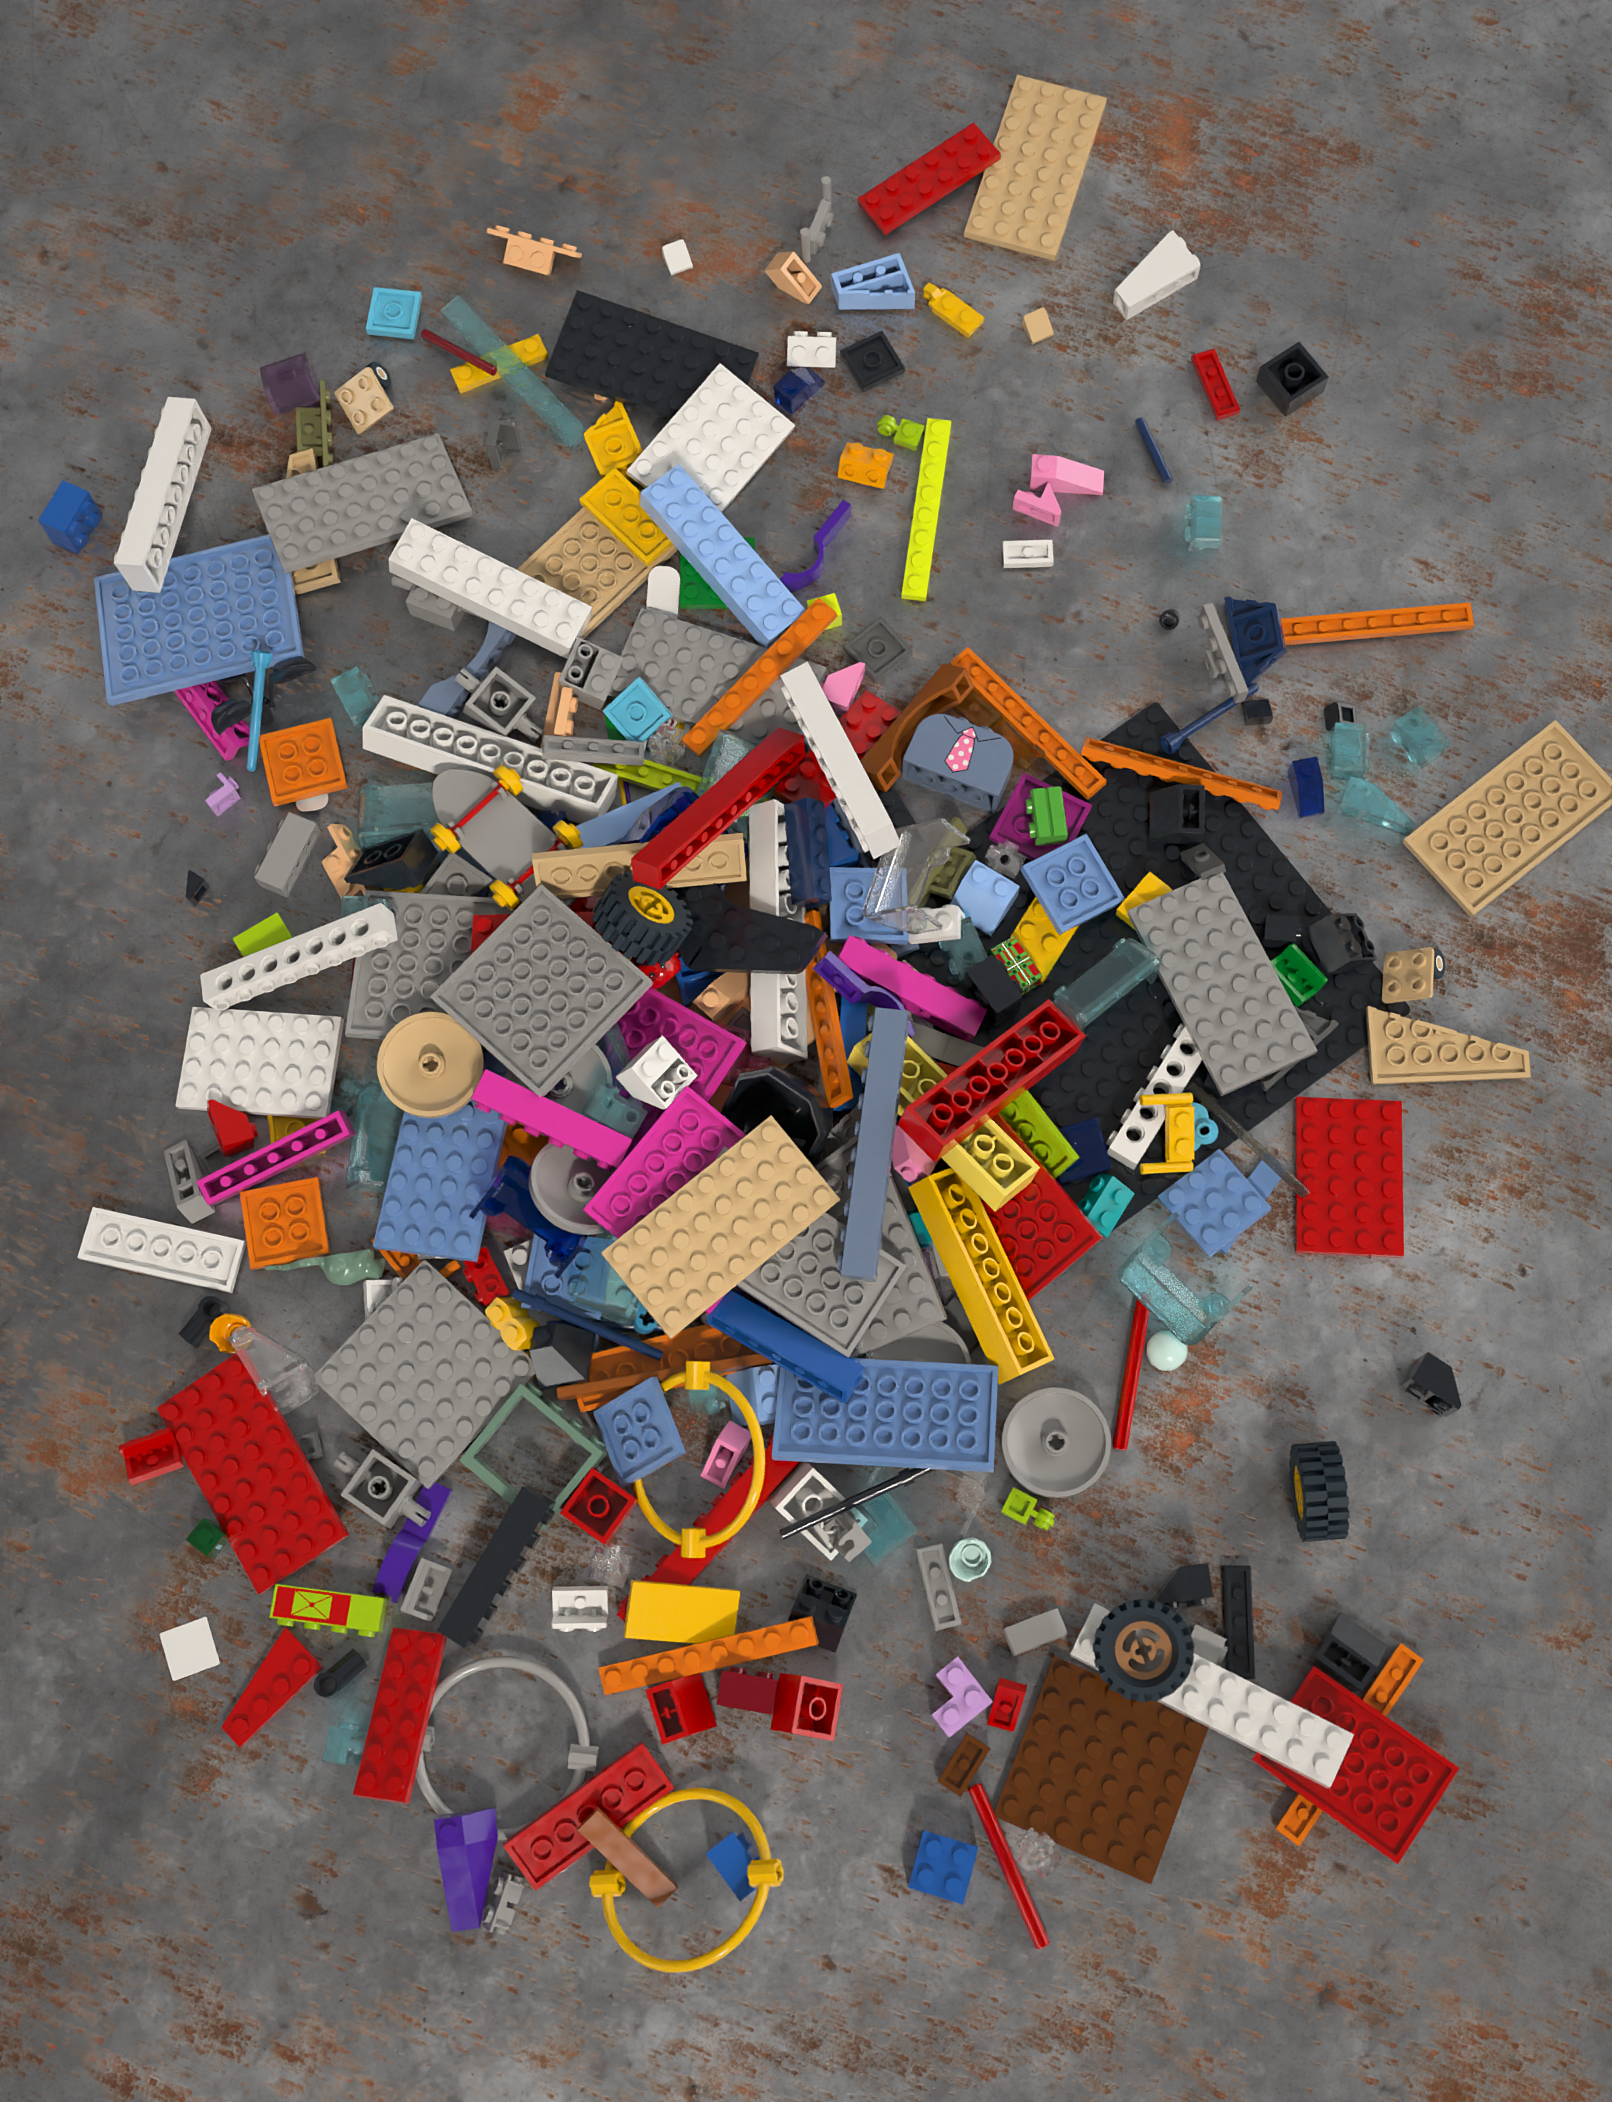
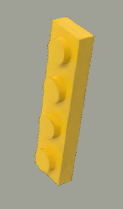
(528, 351)

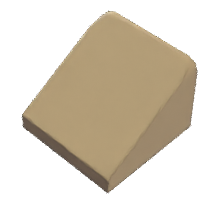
(1037, 325)

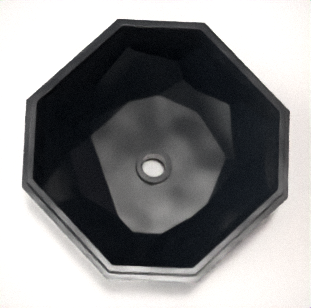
(771, 1093)

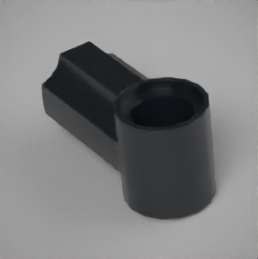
(198, 1326)
(342, 1673)

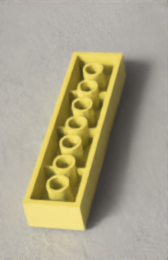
(987, 1157)

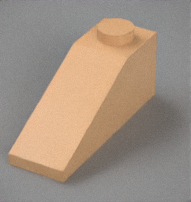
(722, 996)

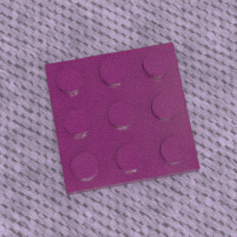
(1014, 819)

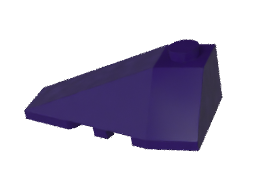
(466, 1856)

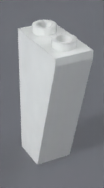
(1157, 276)

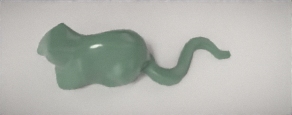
(343, 1267)

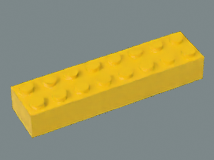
(981, 1274)

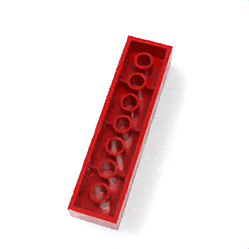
(990, 1080)

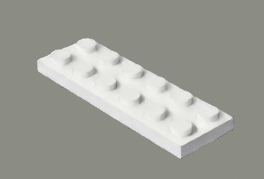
(162, 1250)

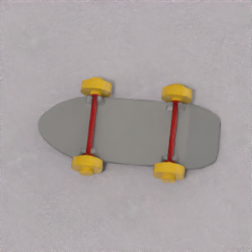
(496, 830)

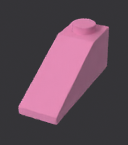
(1064, 476)

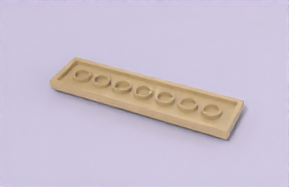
(591, 869)

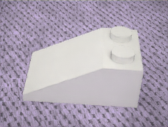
(805, 1494)

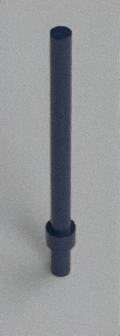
(539, 1303)

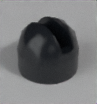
(1167, 622)

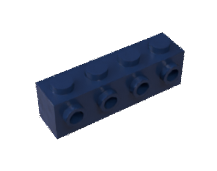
(808, 852)

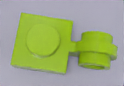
(906, 434)
(1020, 1508)

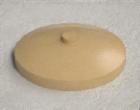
(430, 1065)

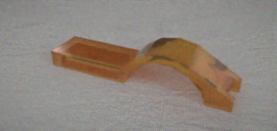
(981, 713)

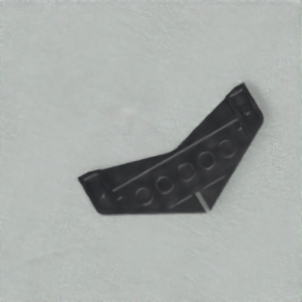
(742, 938)

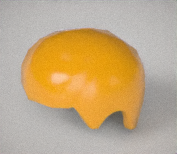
(223, 1328)

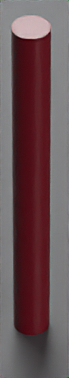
(459, 352)

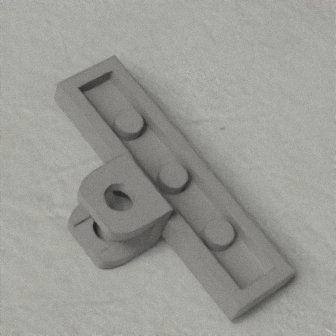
(1220, 656)

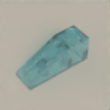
(1371, 805)

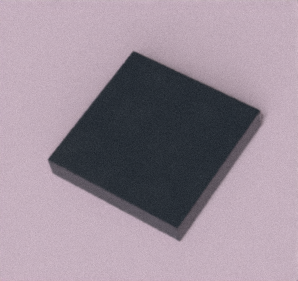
(872, 361)

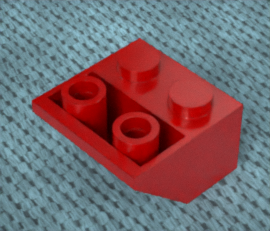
(681, 1708)

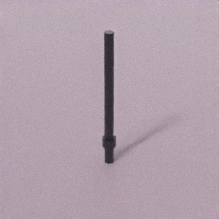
(906, 1477)

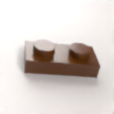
(963, 1765)

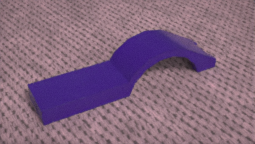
(821, 540)
(855, 989)
(410, 1542)

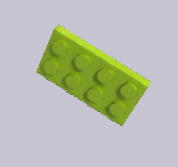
(1039, 1134)

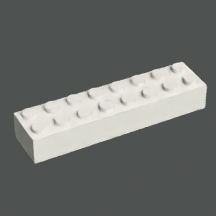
(163, 495)
(489, 588)
(839, 761)

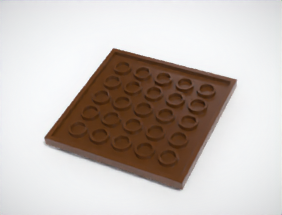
(1101, 1771)

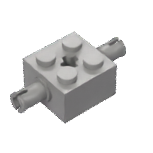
(430, 606)
(495, 689)
(384, 1506)

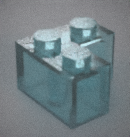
(891, 1531)

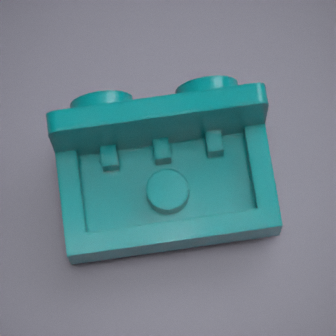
(1105, 1202)

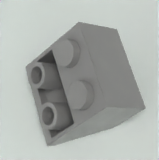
(590, 672)

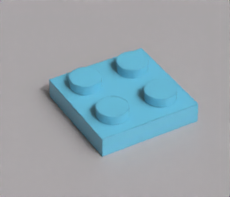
(394, 313)
(637, 712)

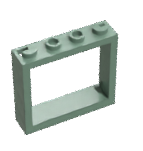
(554, 1412)

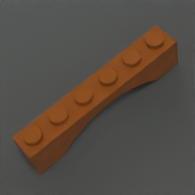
(940, 693)

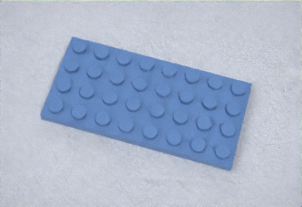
(437, 1180)
(895, 1417)

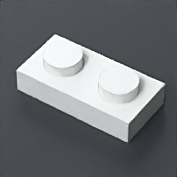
(1027, 553)

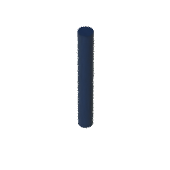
(1154, 450)

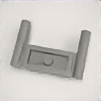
(815, 236)

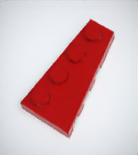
(275, 1683)

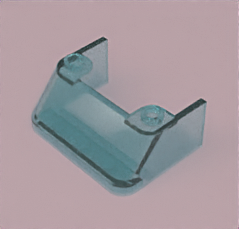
(1107, 982)
(1167, 1296)

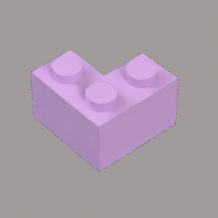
(966, 1701)

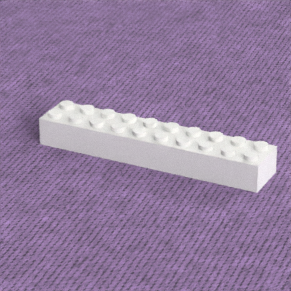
(444, 744)
(776, 999)
(1239, 1709)

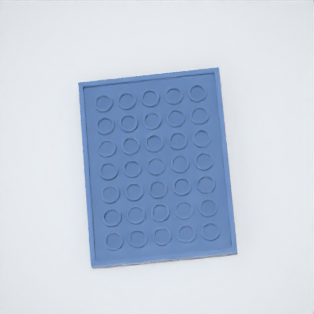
(200, 624)

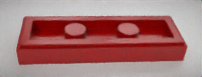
(1215, 384)

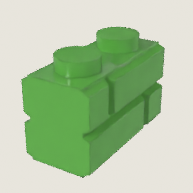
(1048, 816)

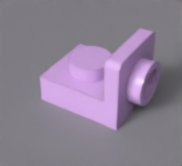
(223, 797)

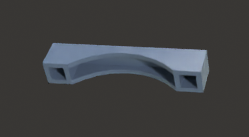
(449, 696)

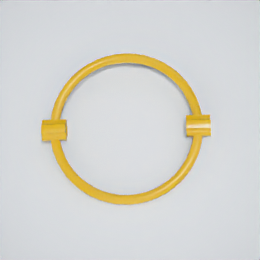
(694, 1540)
(761, 1875)

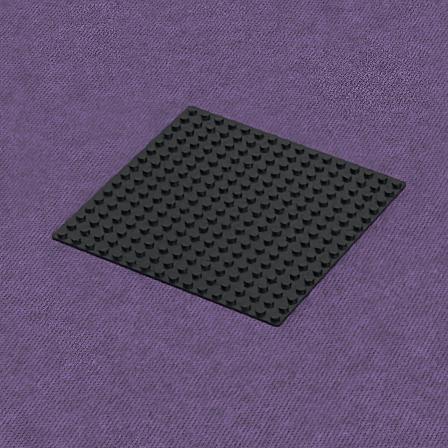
(1135, 1030)

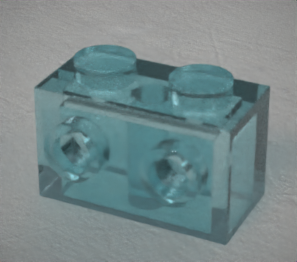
(1204, 523)
(355, 695)
(1419, 737)
(1349, 751)
(964, 952)
(615, 1111)
(708, 1400)
(345, 1744)

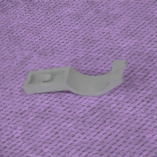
(944, 1046)

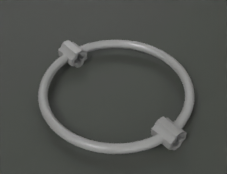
(581, 1756)

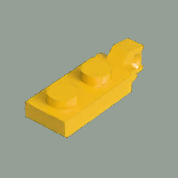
(952, 310)

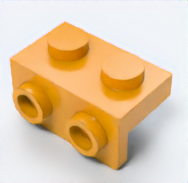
(865, 465)

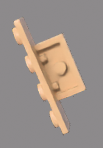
(531, 254)
(560, 710)
(341, 860)

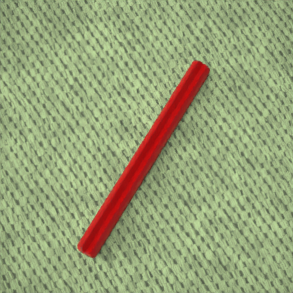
(1131, 1377)
(1008, 1866)

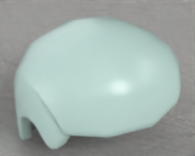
(1166, 1351)
(969, 1559)

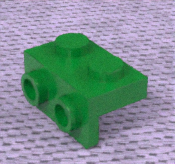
(1298, 974)

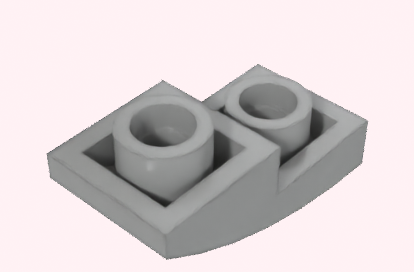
(1035, 1632)

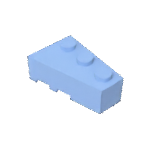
(874, 285)

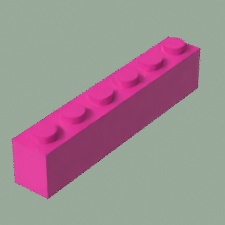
(915, 991)
(551, 1120)
(276, 1158)

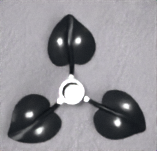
(232, 711)

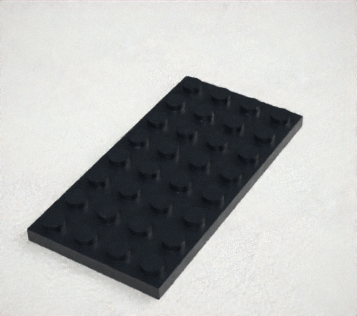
(639, 356)

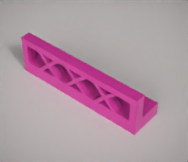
(201, 707)

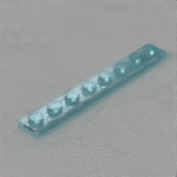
(514, 372)

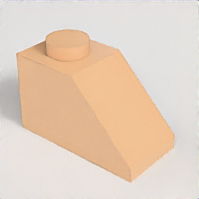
(793, 276)

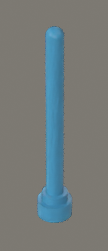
(260, 661)

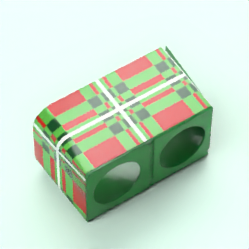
(1018, 963)

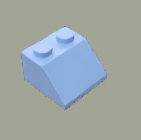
(985, 897)
(761, 1391)

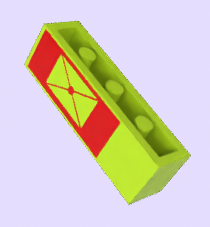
(328, 1608)

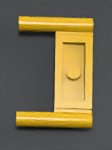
(1178, 1132)

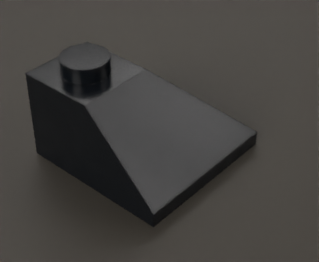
(561, 1355)

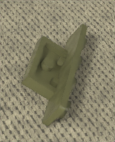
(312, 427)
(947, 877)

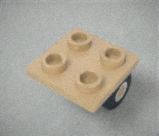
(365, 397)
(1411, 974)

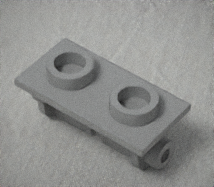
(504, 1891)

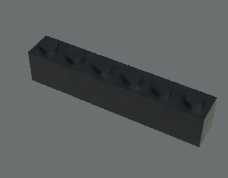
(497, 1566)

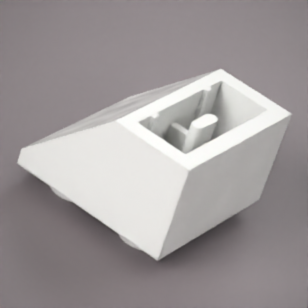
(656, 1074)

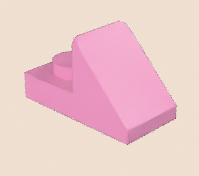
(1041, 508)

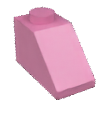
(843, 686)
(910, 1158)
(726, 1454)

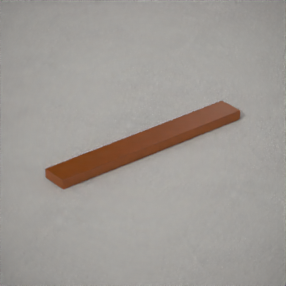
(630, 1381)

